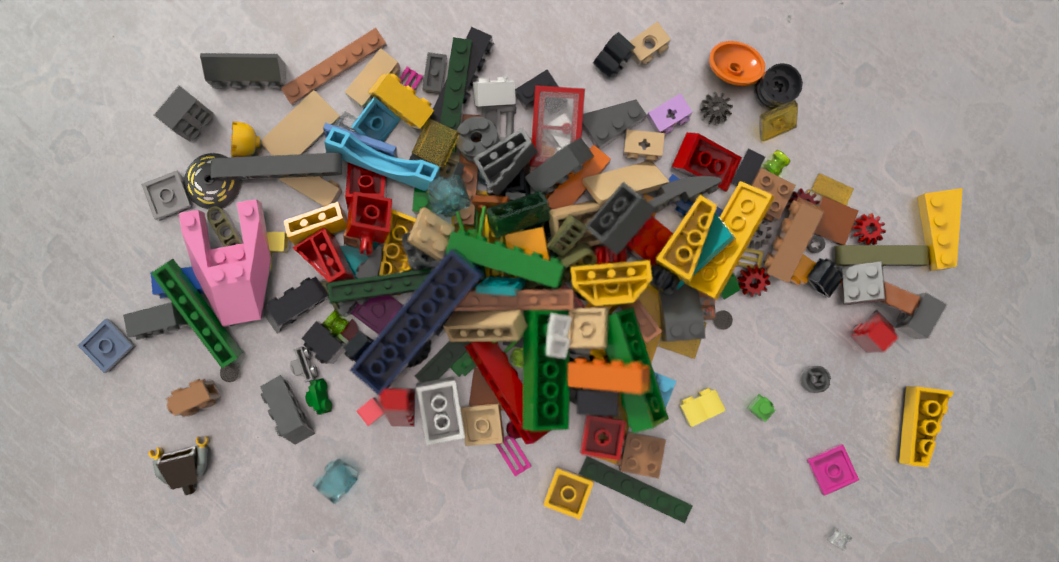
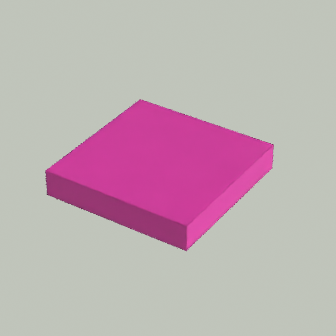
(833, 469)

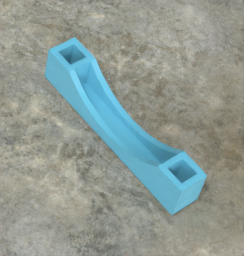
(411, 172)

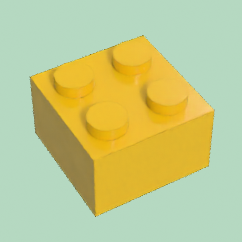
(568, 493)

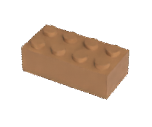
(793, 239)

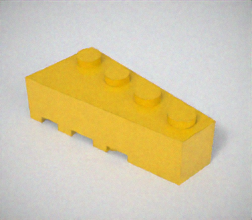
(922, 423)

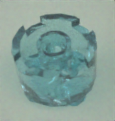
(448, 195)
(337, 480)

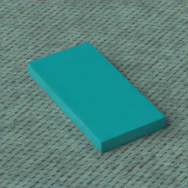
(716, 240)

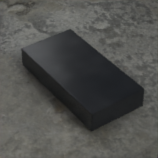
(748, 167)

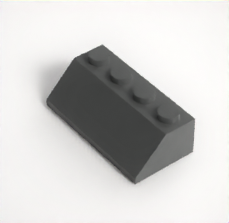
(243, 70)

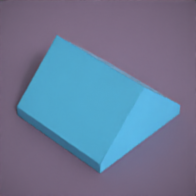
(375, 121)

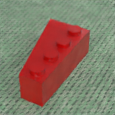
(399, 406)

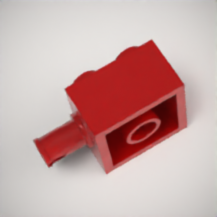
(368, 219)
(610, 447)

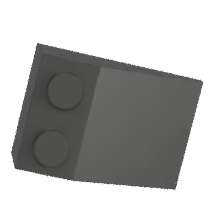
(681, 315)

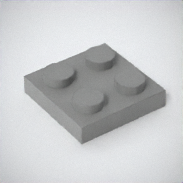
(166, 195)
(863, 283)

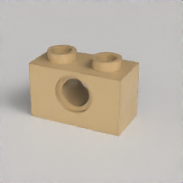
(654, 34)

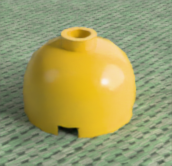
(243, 140)

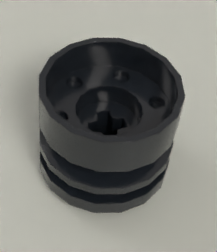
(783, 77)

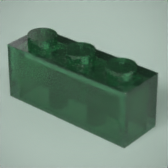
(518, 214)

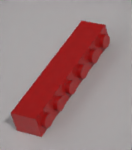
(504, 384)

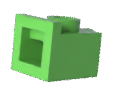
(761, 408)

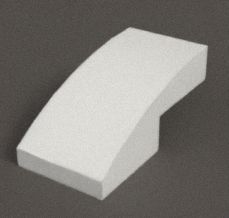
(557, 333)

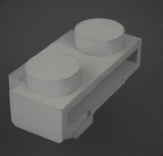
(302, 364)

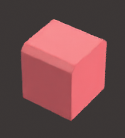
(370, 411)

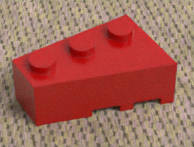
(325, 256)
(875, 333)

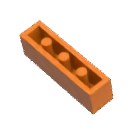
(573, 188)
(608, 375)

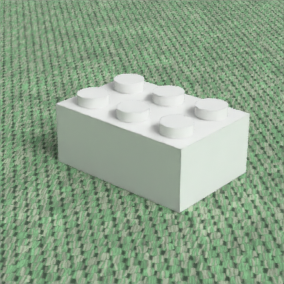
(440, 410)

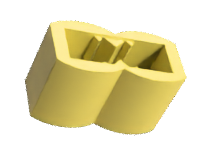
(701, 407)

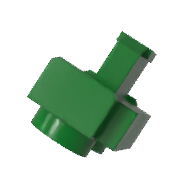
(463, 365)
(318, 396)

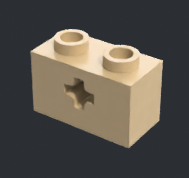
(653, 141)

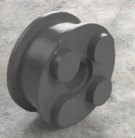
(476, 128)

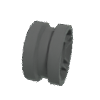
(807, 379)

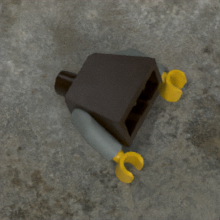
(181, 467)

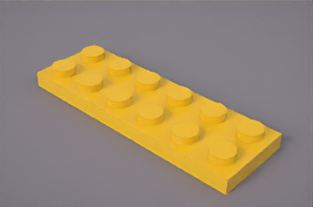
(742, 218)

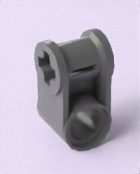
(414, 253)

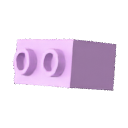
(675, 106)

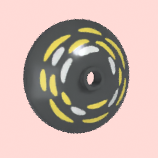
(209, 193)

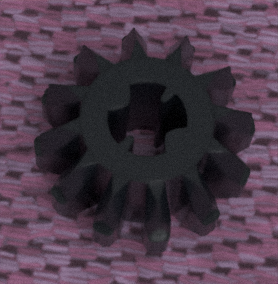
(663, 280)

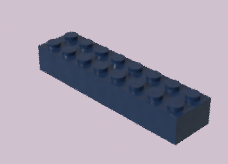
(417, 321)

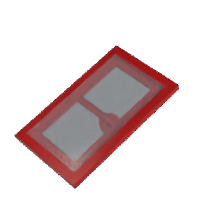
(555, 120)

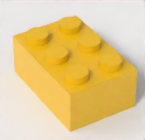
(401, 100)

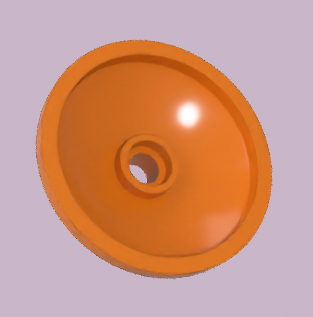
(736, 63)

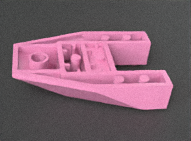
(234, 274)

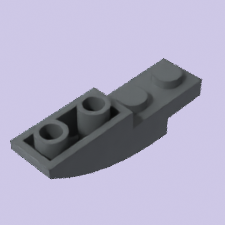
(684, 189)
(367, 269)

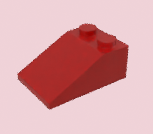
(706, 158)
(365, 182)

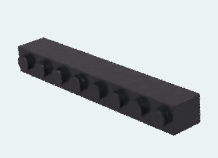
(481, 45)

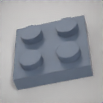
(105, 345)

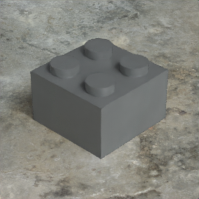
(923, 319)

